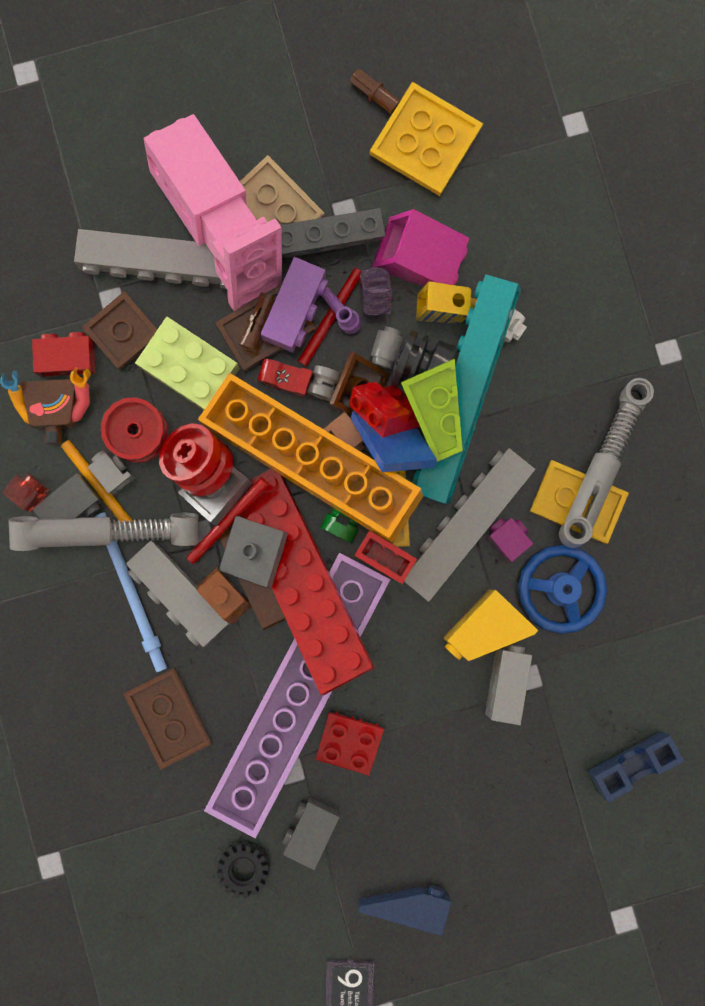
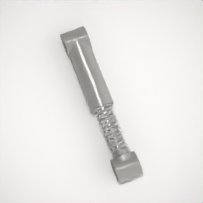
(605, 464)
(30, 533)

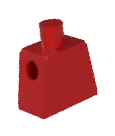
(385, 557)

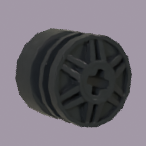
(417, 359)

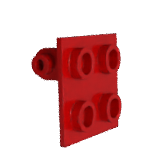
(349, 743)

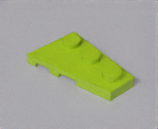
(436, 407)

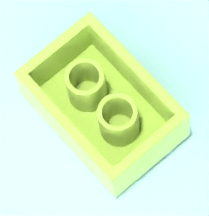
(186, 363)

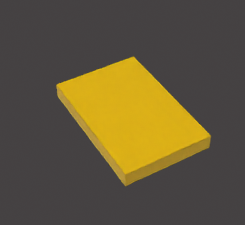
(558, 493)

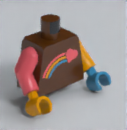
(50, 402)

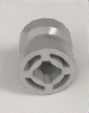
(323, 382)

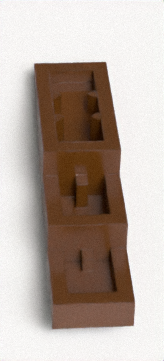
(260, 597)

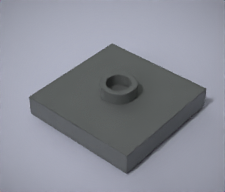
(253, 551)

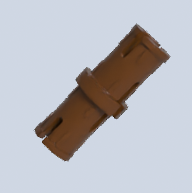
(256, 322)

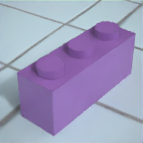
(294, 305)

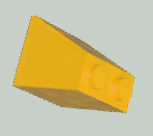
(487, 627)

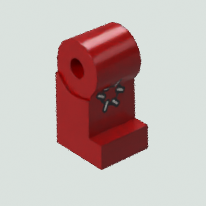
(285, 377)

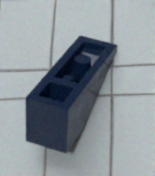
(413, 907)

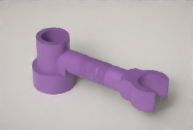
(349, 325)

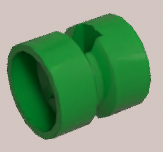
(344, 532)

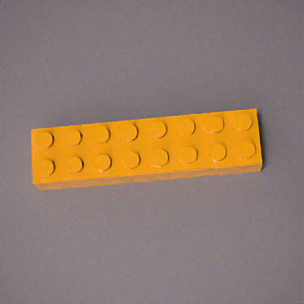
(311, 458)

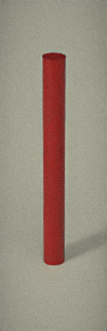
(329, 319)
(248, 498)

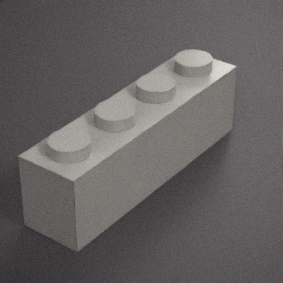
(177, 593)

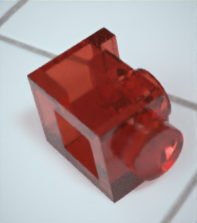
(25, 492)

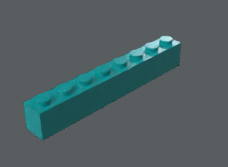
(474, 372)

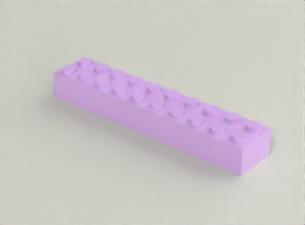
(286, 715)

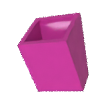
(421, 249)

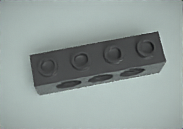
(332, 233)

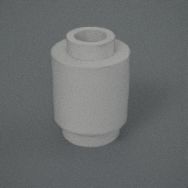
(386, 347)

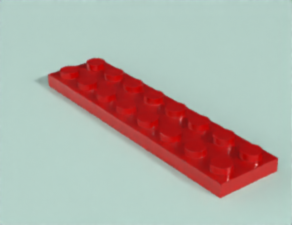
(309, 593)

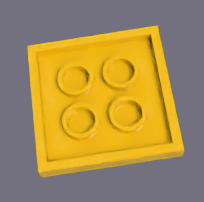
(426, 139)

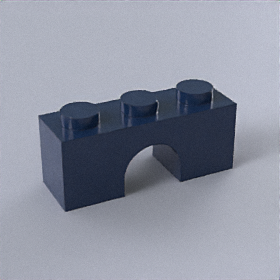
(650, 756)

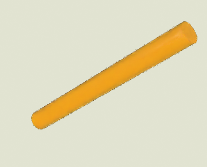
(82, 466)

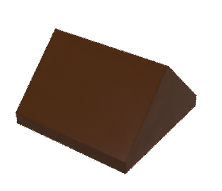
(355, 373)

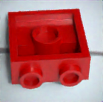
(383, 408)

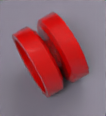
(121, 421)
(196, 460)

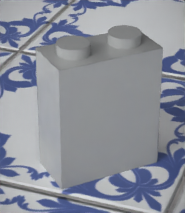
(508, 684)

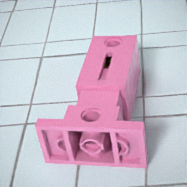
(215, 209)

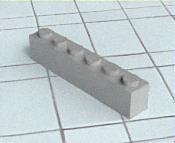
(145, 257)
(468, 523)

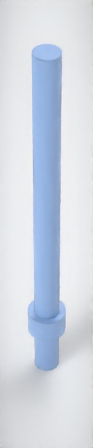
(151, 643)

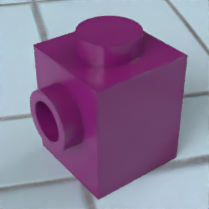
(509, 538)

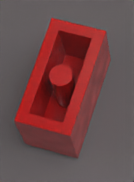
(62, 355)

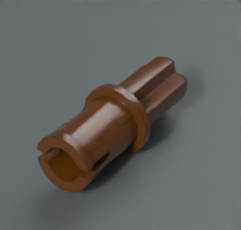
(375, 91)

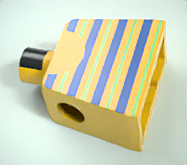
(444, 303)

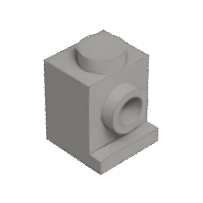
(110, 472)

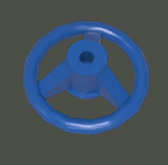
(563, 589)

